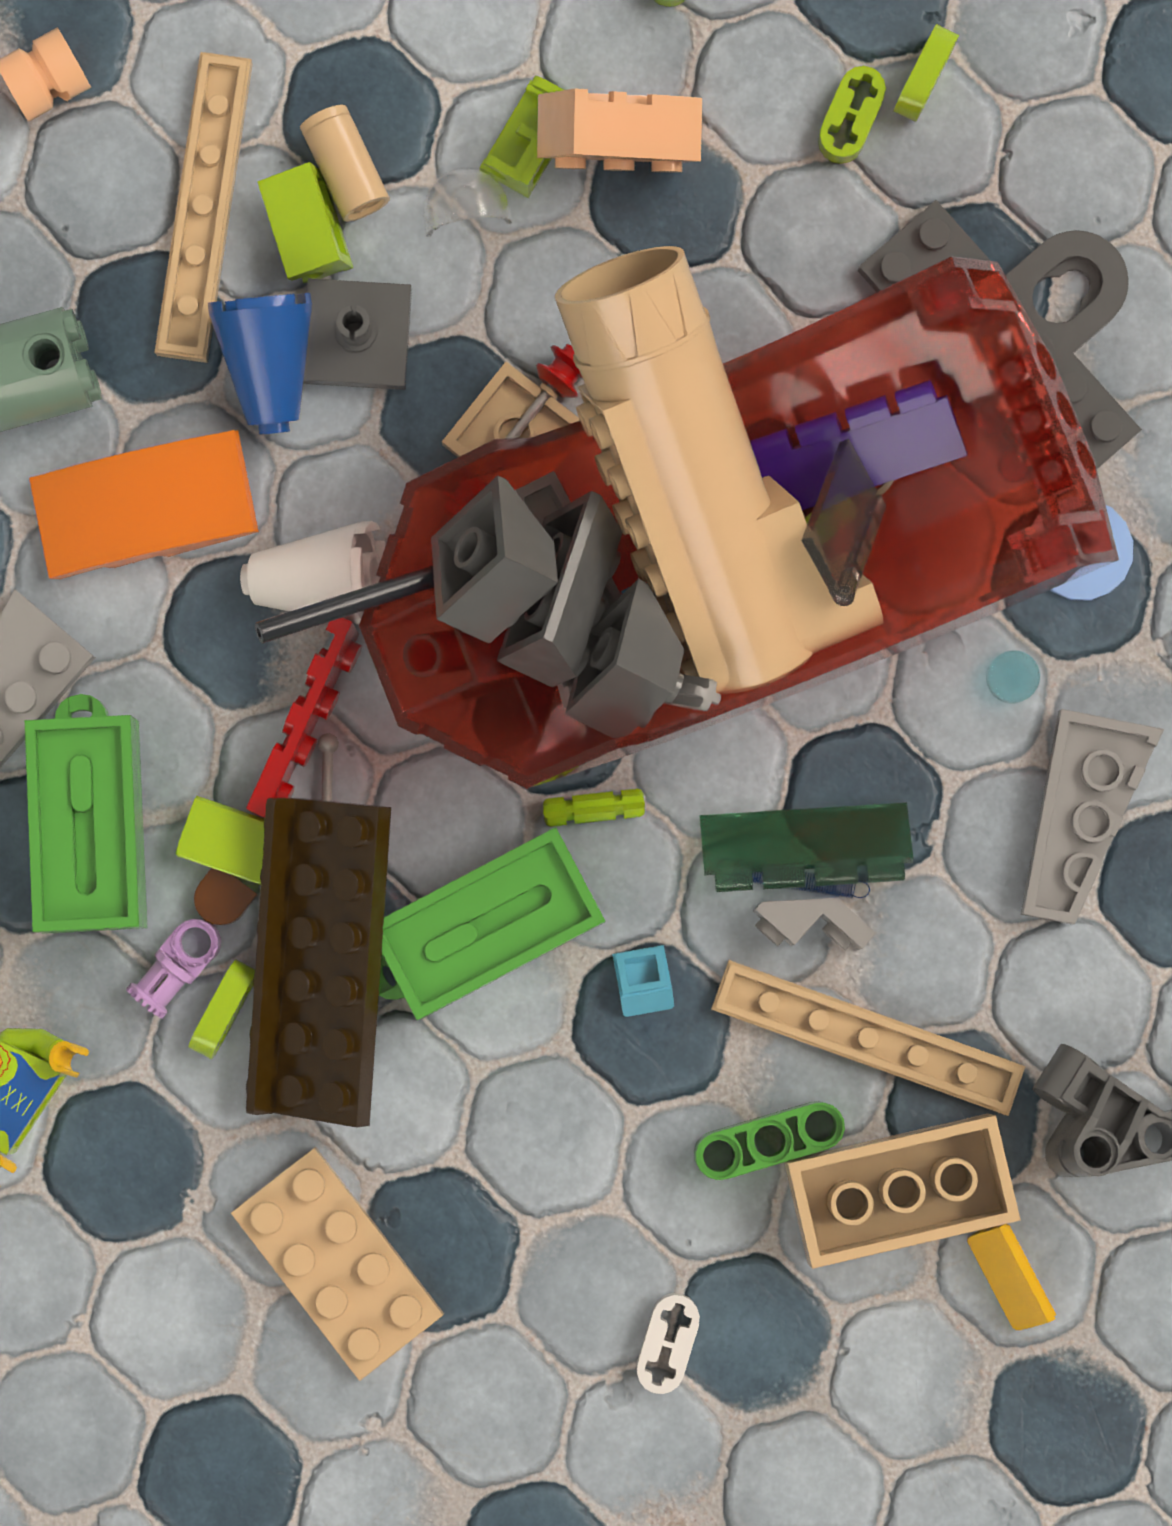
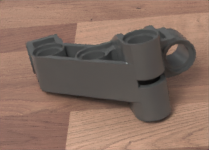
(1099, 1116)

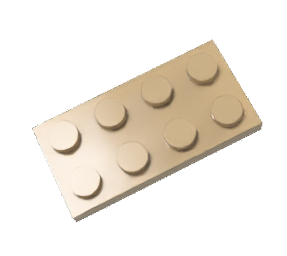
(337, 1263)

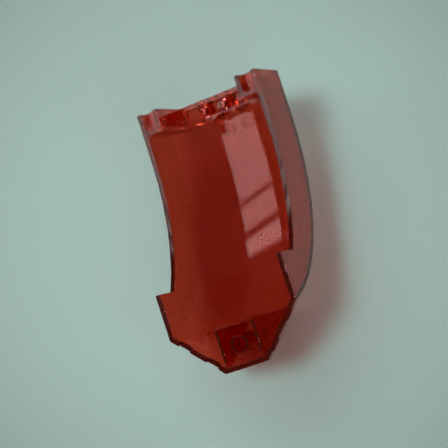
(946, 554)

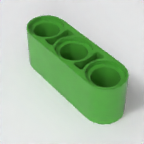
(795, 1140)

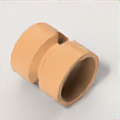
(43, 74)

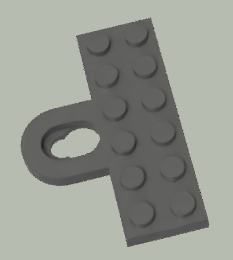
(938, 236)

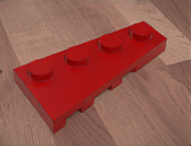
(304, 714)

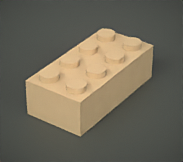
(902, 1190)

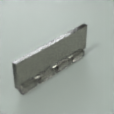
(844, 524)

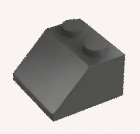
(491, 563)
(629, 666)

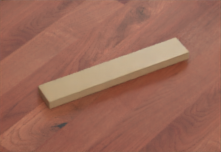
(203, 206)
(868, 1037)

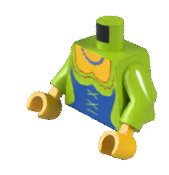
(30, 1074)

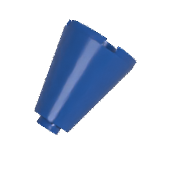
(265, 355)

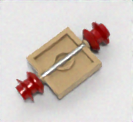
(516, 406)

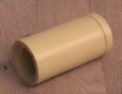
(344, 163)

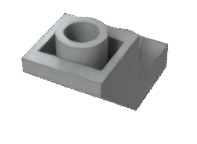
(793, 918)

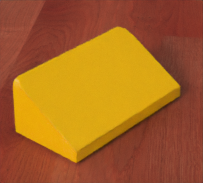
(1011, 1277)

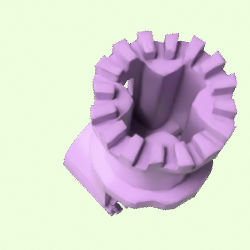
(175, 963)

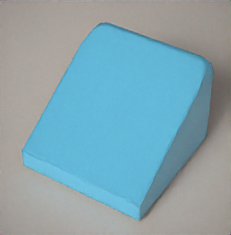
(643, 981)

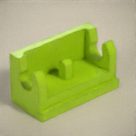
(514, 153)
(305, 223)

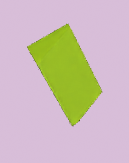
(223, 839)

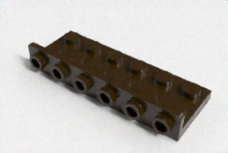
(318, 960)

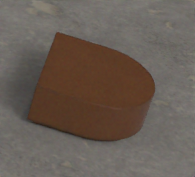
(222, 898)

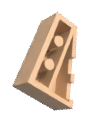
(619, 130)

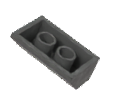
(554, 631)

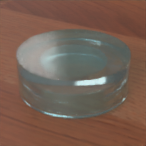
(1013, 677)

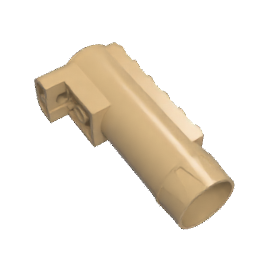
(674, 448)

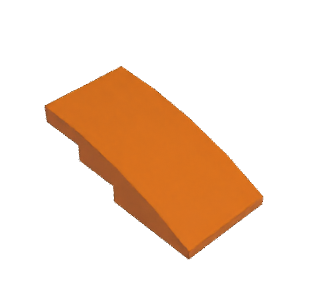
(144, 504)

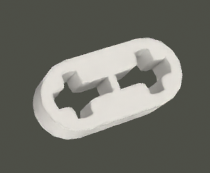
(680, 1346)

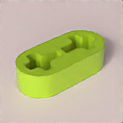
(926, 73)
(840, 110)
(223, 1009)

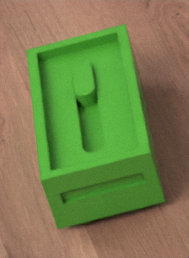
(85, 820)
(486, 925)

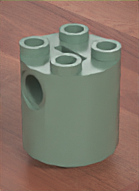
(29, 390)

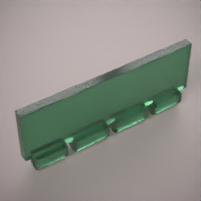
(800, 839)

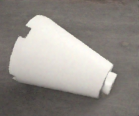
(314, 568)

